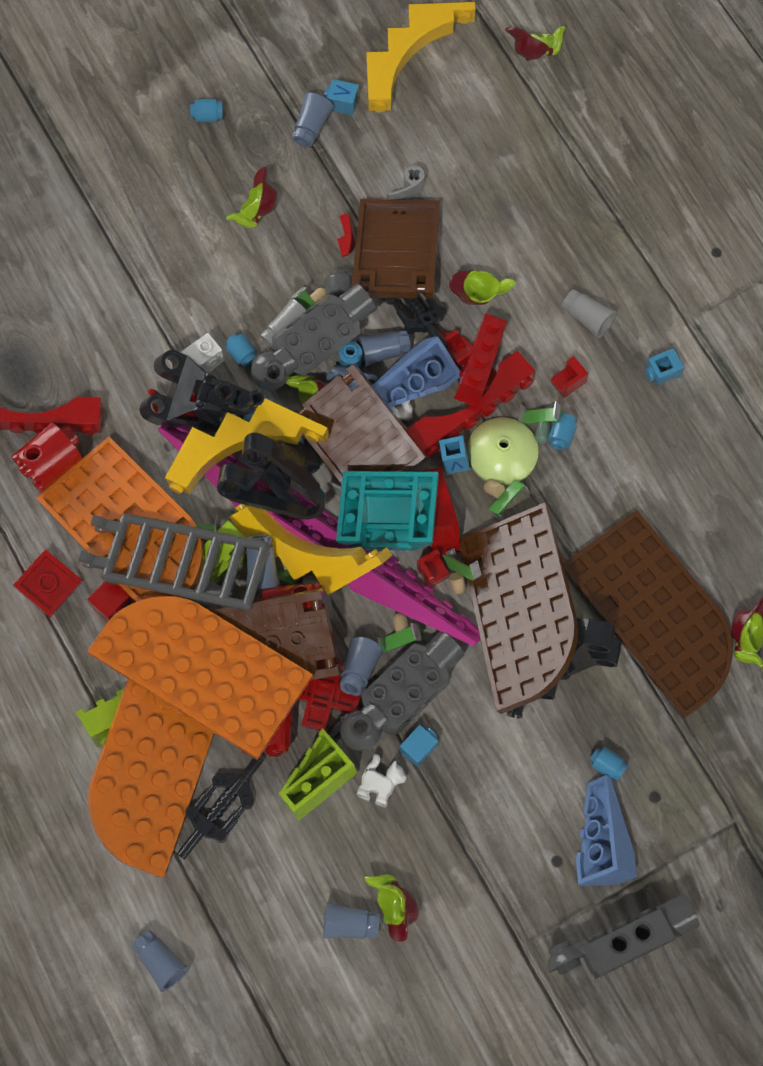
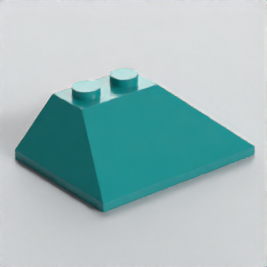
(387, 510)

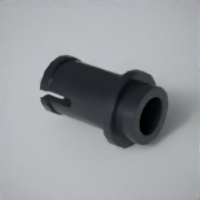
(334, 730)

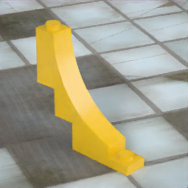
(426, 24)
(203, 451)
(330, 565)

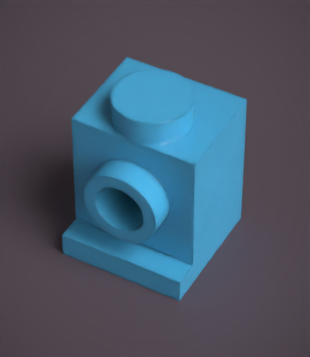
(668, 362)

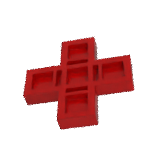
(323, 696)

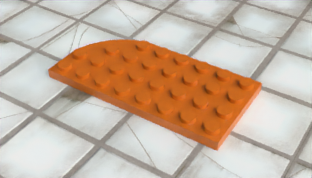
(113, 484)
(203, 668)
(145, 779)

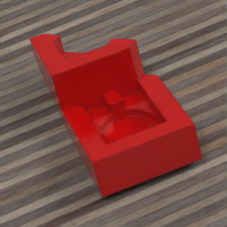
(348, 241)
(458, 347)

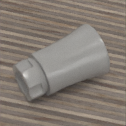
(589, 312)
(288, 314)

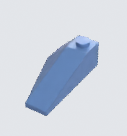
(418, 373)
(606, 845)

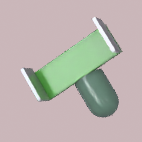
(541, 417)

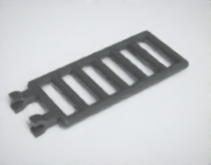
(119, 529)

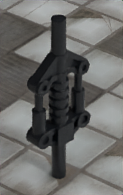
(424, 320)
(204, 826)

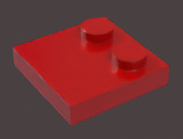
(47, 583)

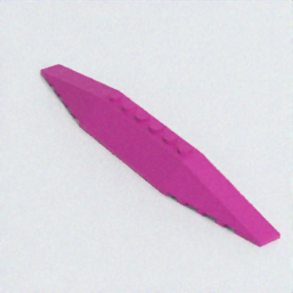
(384, 584)

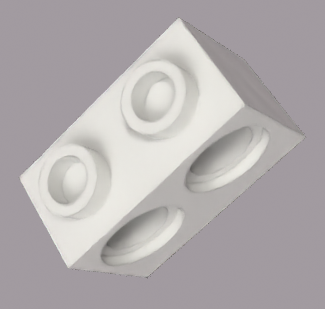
(205, 353)

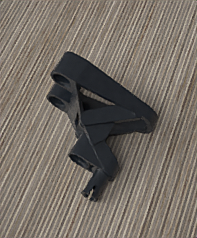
(183, 377)
(285, 462)
(593, 648)

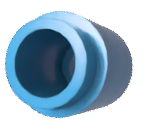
(206, 110)
(241, 350)
(350, 354)
(562, 432)
(608, 763)

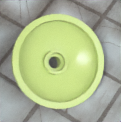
(499, 463)

